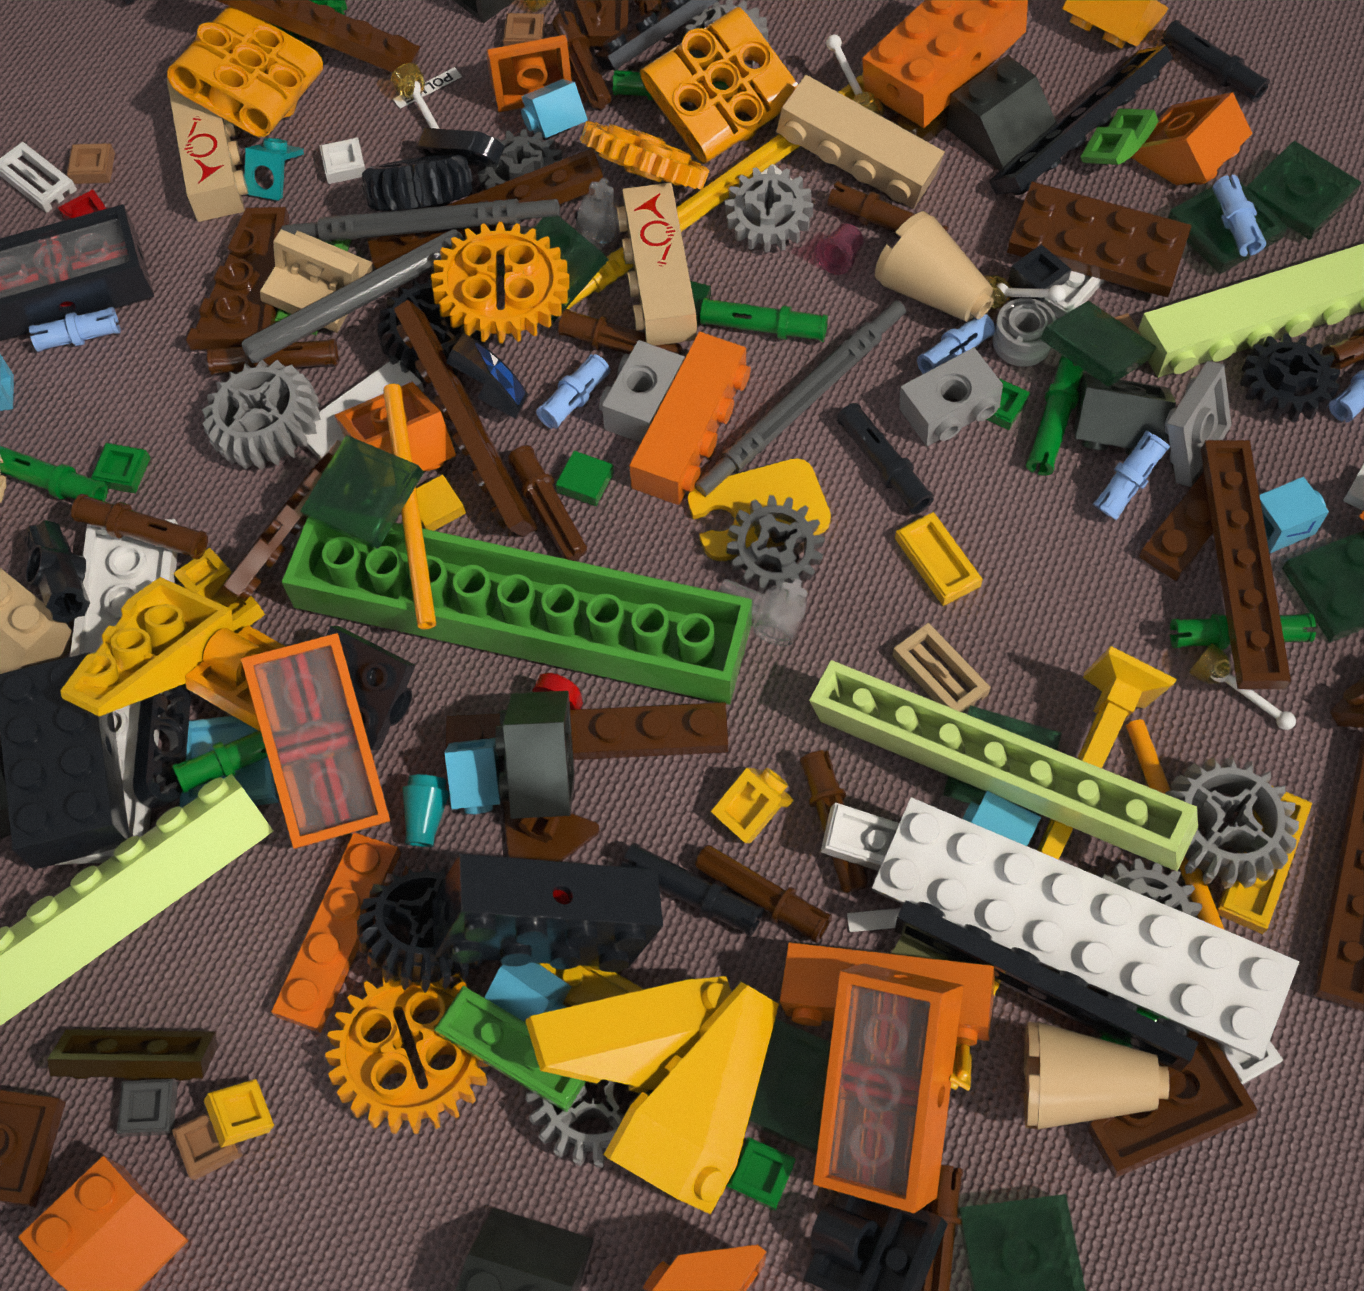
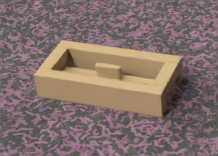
(969, 676)

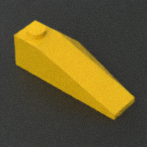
(147, 649)
(628, 1034)
(696, 1119)

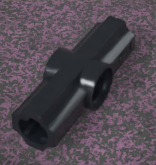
(56, 571)

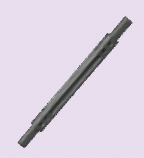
(425, 219)
(800, 398)

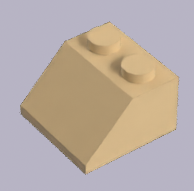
(27, 629)

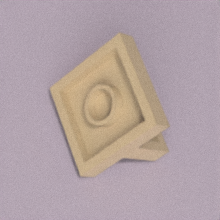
(308, 272)

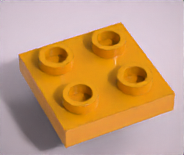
(222, 676)

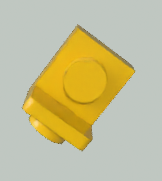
(752, 802)

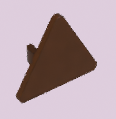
(547, 836)

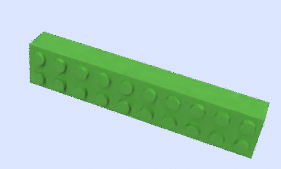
(531, 608)

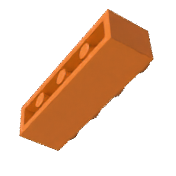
(689, 418)
(814, 972)

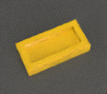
(938, 558)

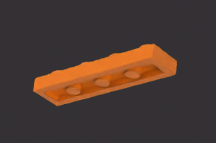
(333, 936)

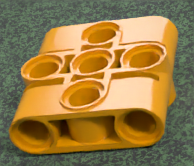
(245, 71)
(684, 78)

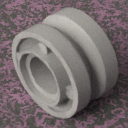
(1019, 332)

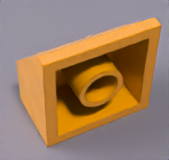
(1120, 19)

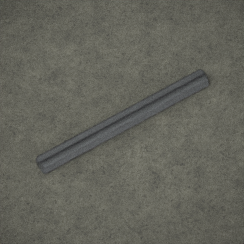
(346, 299)

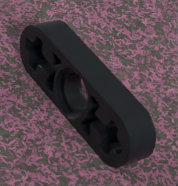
(474, 145)
(150, 757)

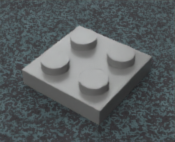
(1199, 417)

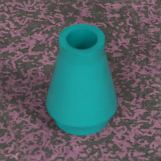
(423, 808)

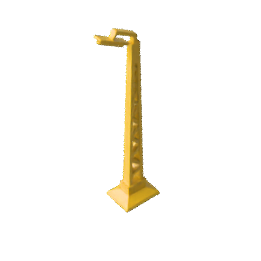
(1124, 686)

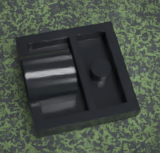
(378, 684)
(872, 1247)

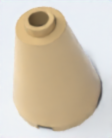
(934, 270)
(1086, 1078)

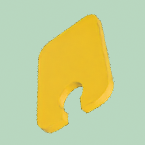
(783, 480)

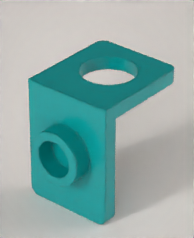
(271, 154)

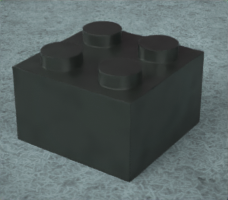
(537, 754)

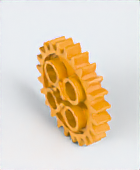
(644, 155)
(533, 282)
(365, 1065)

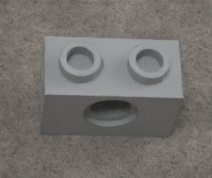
(645, 370)
(961, 378)

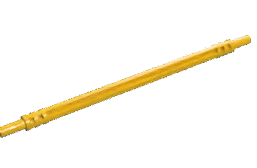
(705, 200)

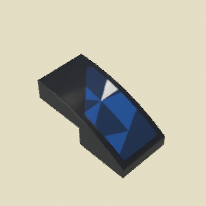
(500, 385)

